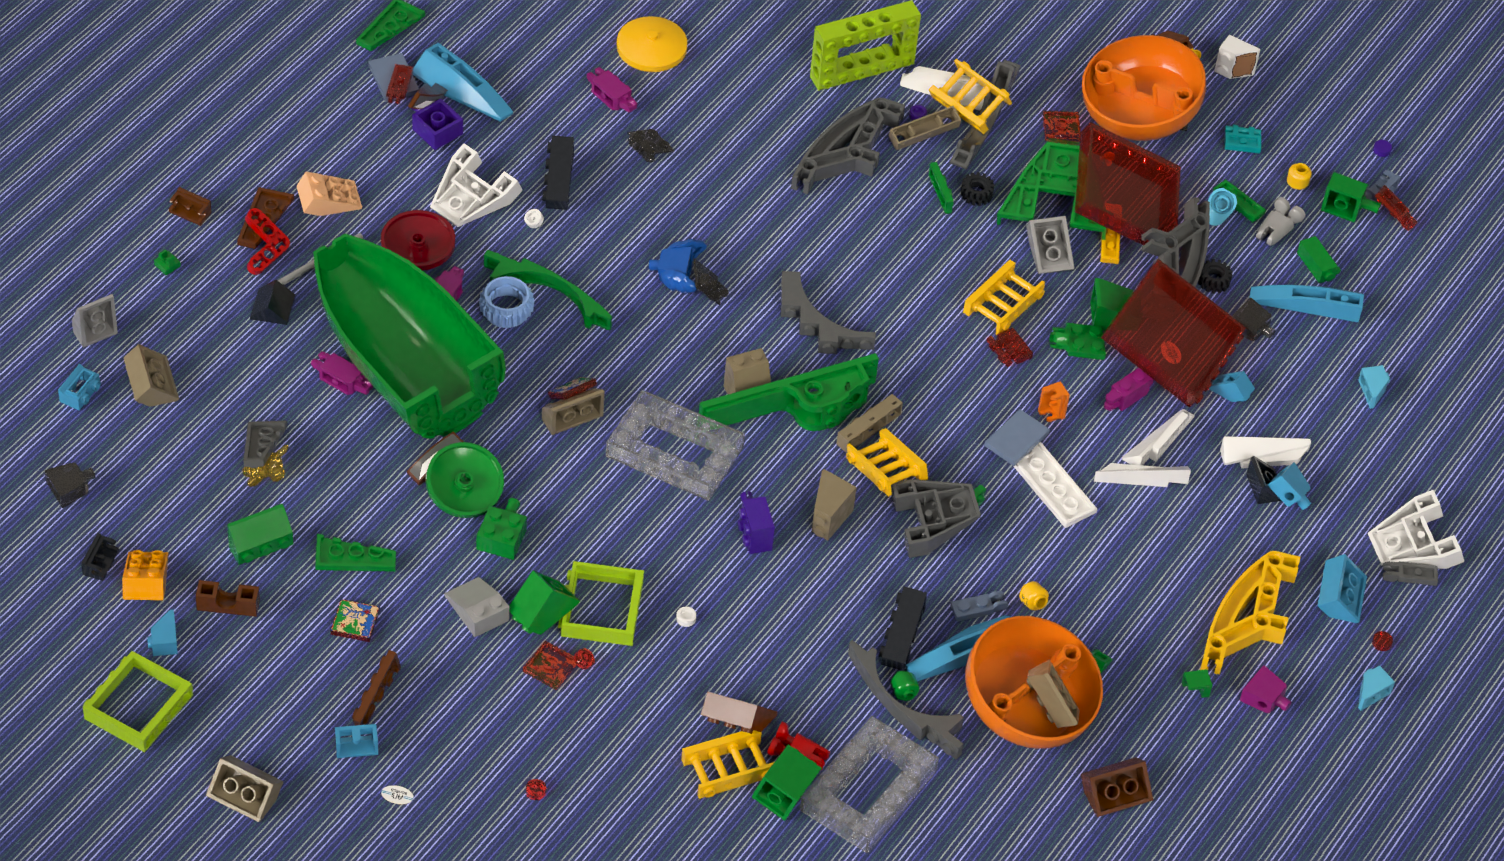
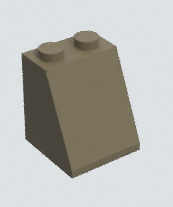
(746, 371)
(832, 505)

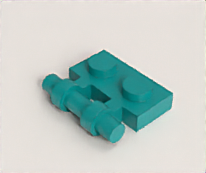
(1243, 139)

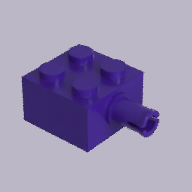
(437, 124)
(756, 523)

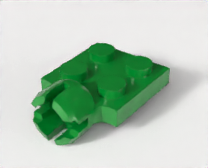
(1079, 340)

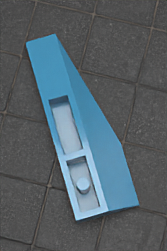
(461, 81)
(1311, 300)
(949, 654)

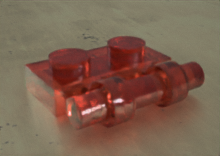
(1014, 346)

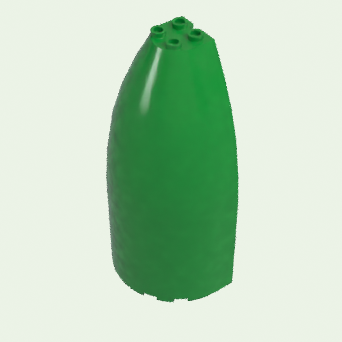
(408, 336)

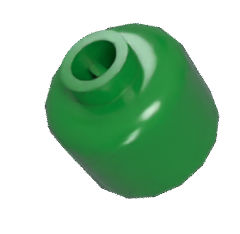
(905, 685)

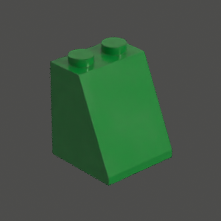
(1107, 301)
(541, 603)
(786, 782)

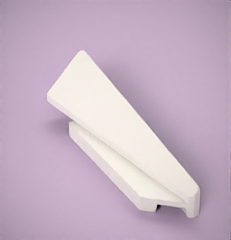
(923, 78)
(1159, 440)
(1269, 450)
(1143, 475)

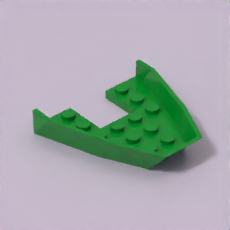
(1050, 171)

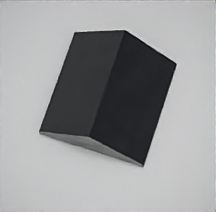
(273, 303)
(1259, 477)

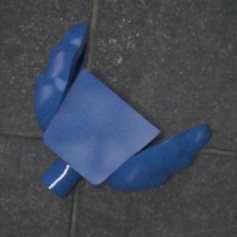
(677, 263)

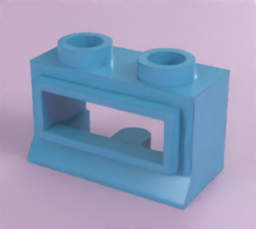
(82, 397)
(357, 744)

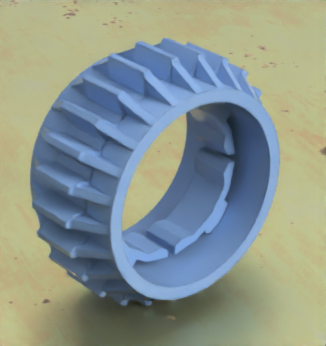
(506, 287)

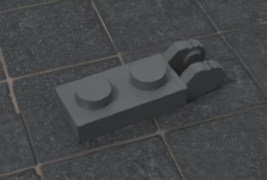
(1410, 573)

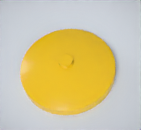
(652, 44)

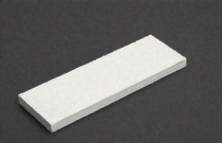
(1055, 486)

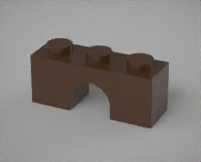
(213, 599)

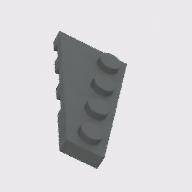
(261, 441)

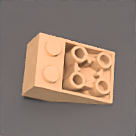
(327, 194)

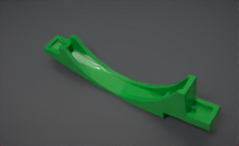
(535, 274)

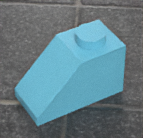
(1373, 383)
(1374, 687)

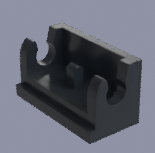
(99, 557)

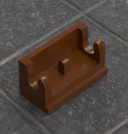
(190, 206)

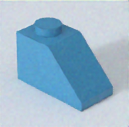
(1233, 386)
(163, 636)

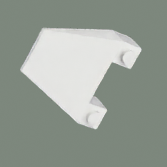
(466, 196)
(1408, 538)

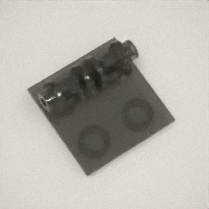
(648, 144)
(708, 283)

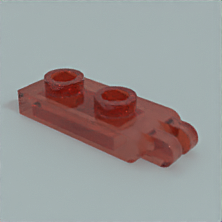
(399, 83)

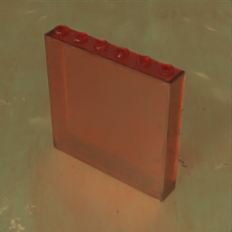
(1125, 185)
(1174, 333)

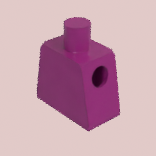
(1265, 692)

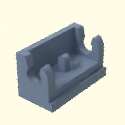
(1391, 183)

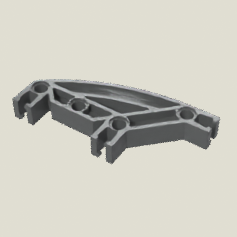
(863, 127)
(1190, 234)

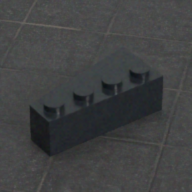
(559, 174)
(903, 629)

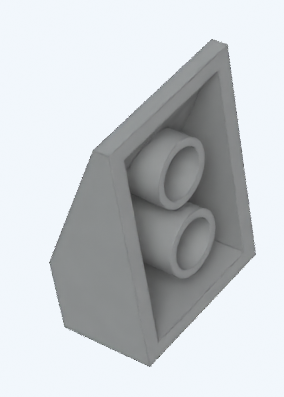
(1050, 244)
(95, 321)
(478, 606)

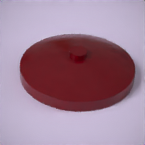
(420, 238)

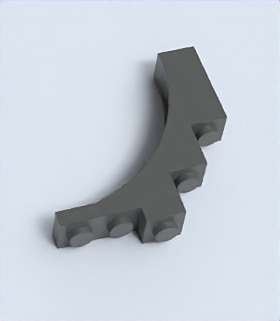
(812, 323)

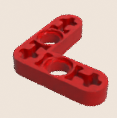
(271, 240)

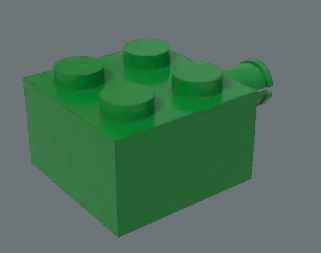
(1346, 198)
(502, 530)

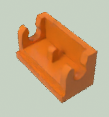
(1054, 400)

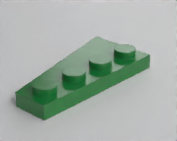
(389, 23)
(344, 556)

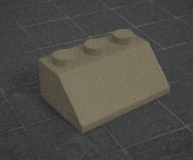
(150, 377)
(573, 411)
(1053, 695)
(244, 787)

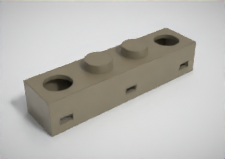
(924, 127)
(873, 418)

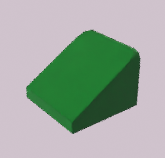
(1101, 659)

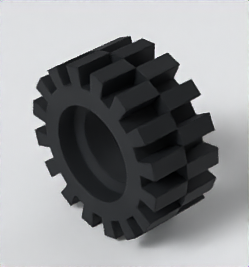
(977, 181)
(1212, 283)

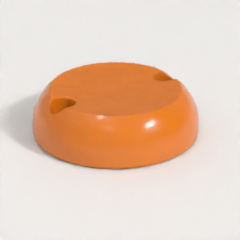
(1144, 87)
(999, 686)

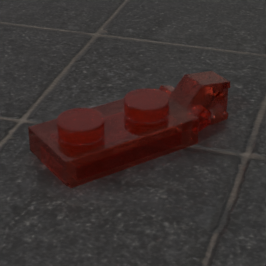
(1396, 207)

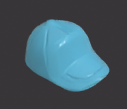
(1221, 205)

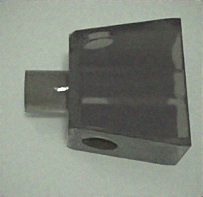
(1255, 320)
(68, 482)

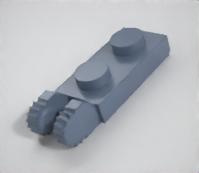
(978, 606)

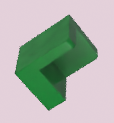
(1199, 681)

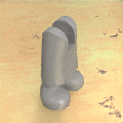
(1277, 223)

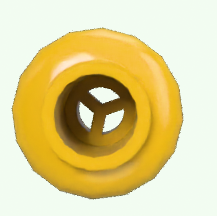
(1299, 176)
(1034, 596)

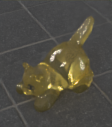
(272, 469)

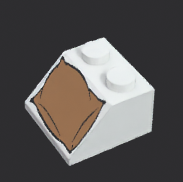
(1236, 58)

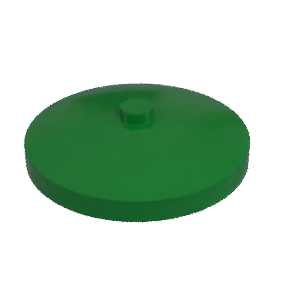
(464, 480)

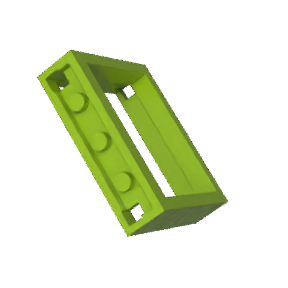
(604, 574)
(160, 721)

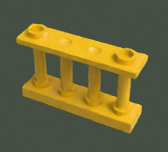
(966, 112)
(997, 283)
(894, 449)
(720, 746)

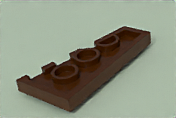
(273, 205)
(388, 665)

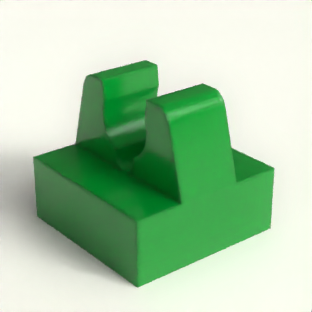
(167, 262)

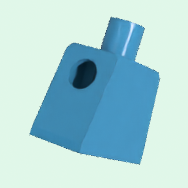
(1291, 486)

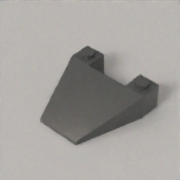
(940, 509)

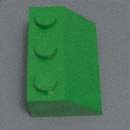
(259, 534)

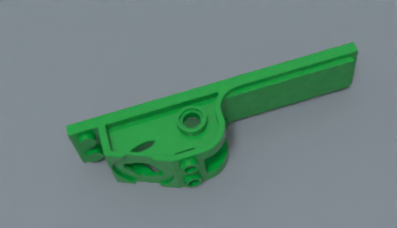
(812, 410)

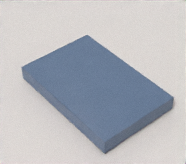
(382, 72)
(1017, 437)

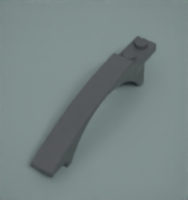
(970, 145)
(937, 729)

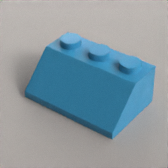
(1342, 589)

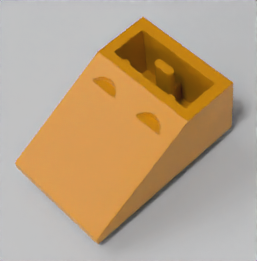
(145, 575)

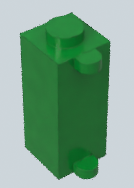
(1317, 260)

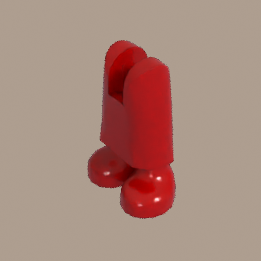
(805, 746)

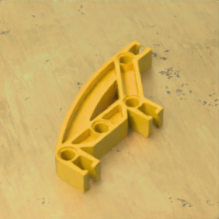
(1258, 581)

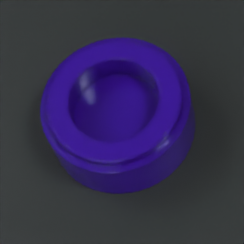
(917, 112)
(1382, 148)

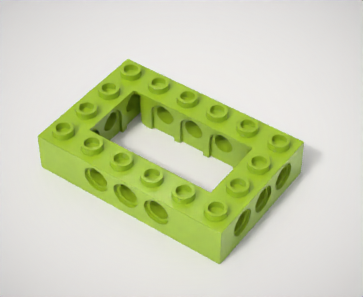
(897, 20)

